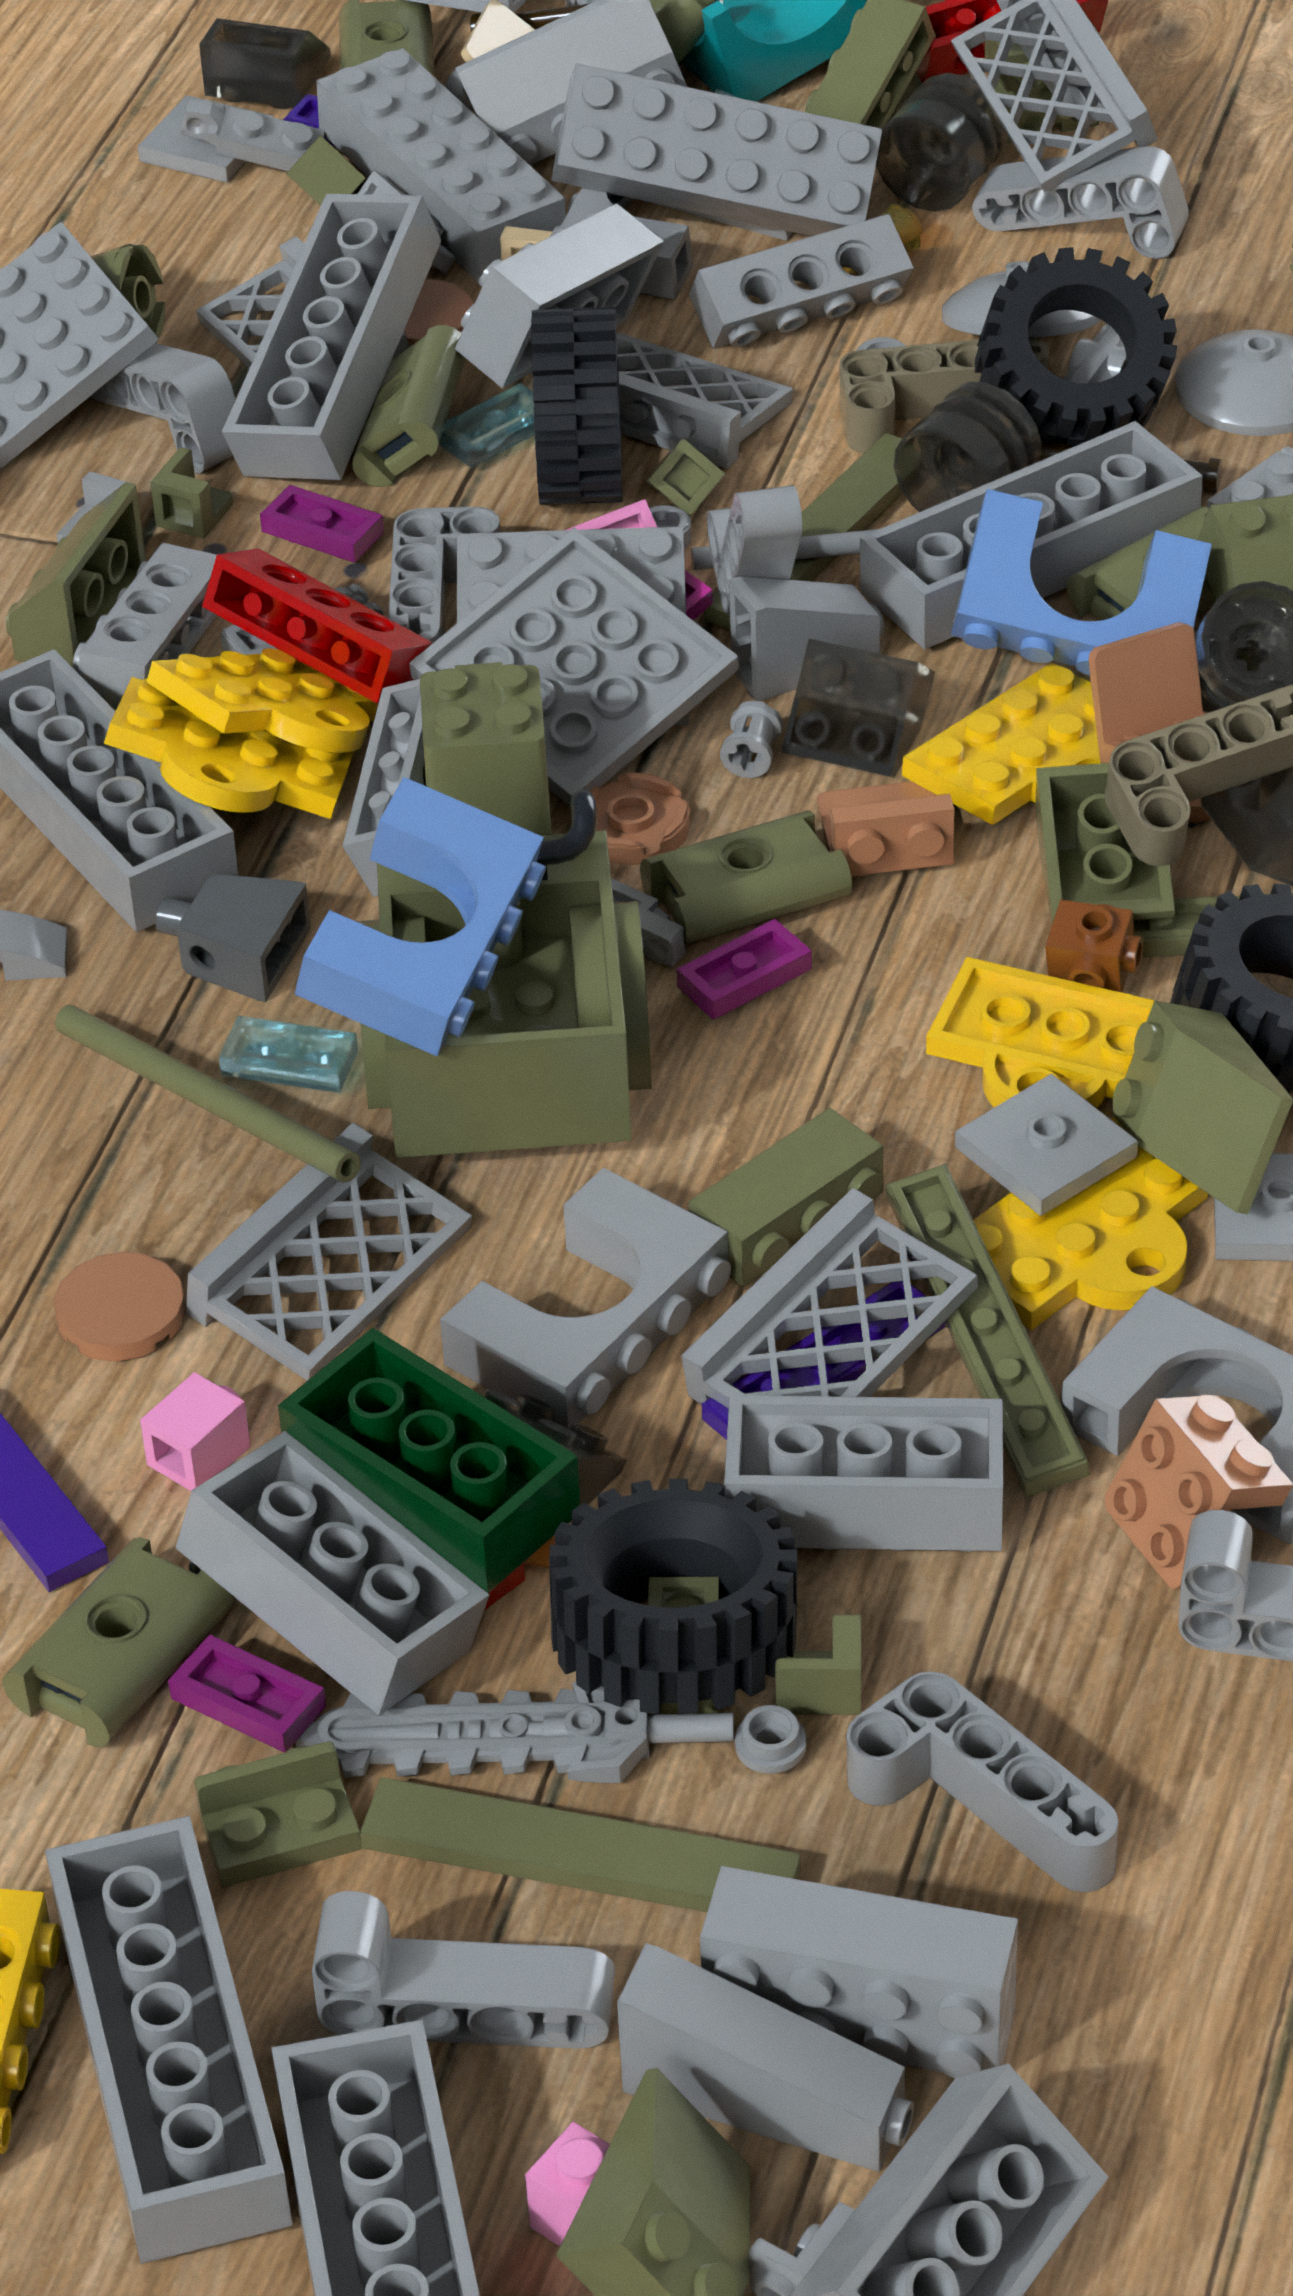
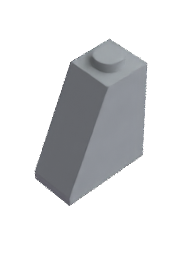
(779, 616)

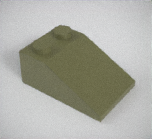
(1249, 544)
(1085, 850)
(1202, 1102)
(663, 2205)

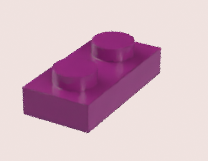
(322, 523)
(744, 969)
(247, 1693)

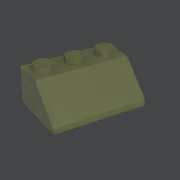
(80, 579)

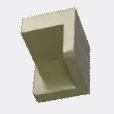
(324, 172)
(685, 476)
(186, 502)
(824, 1679)

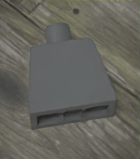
(239, 931)

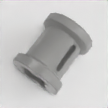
(745, 740)

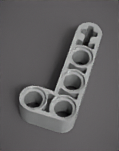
(1016, 201)
(179, 388)
(755, 536)
(427, 560)
(1228, 1598)
(949, 1735)
(455, 1986)

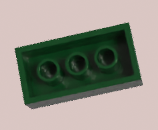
(436, 1456)

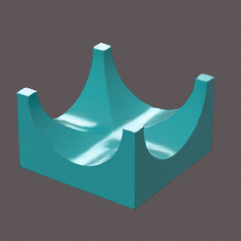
(767, 43)

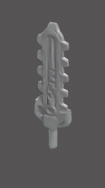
(575, 1731)

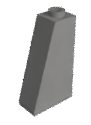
(758, 2063)

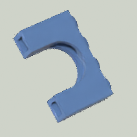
(1005, 610)
(417, 987)

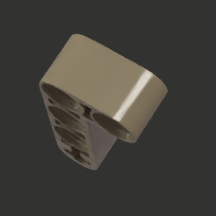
(904, 384)
(1219, 763)

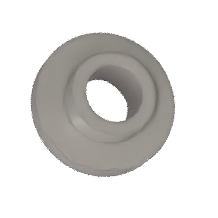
(766, 1726)

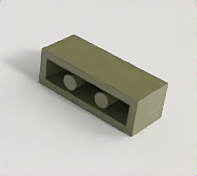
(874, 63)
(788, 1190)

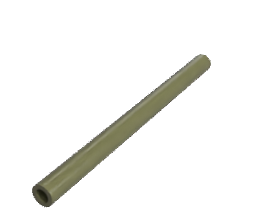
(209, 1094)

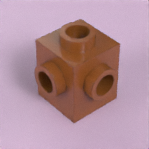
(1093, 945)

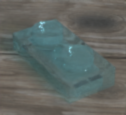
(490, 426)
(288, 1054)

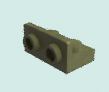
(276, 1813)

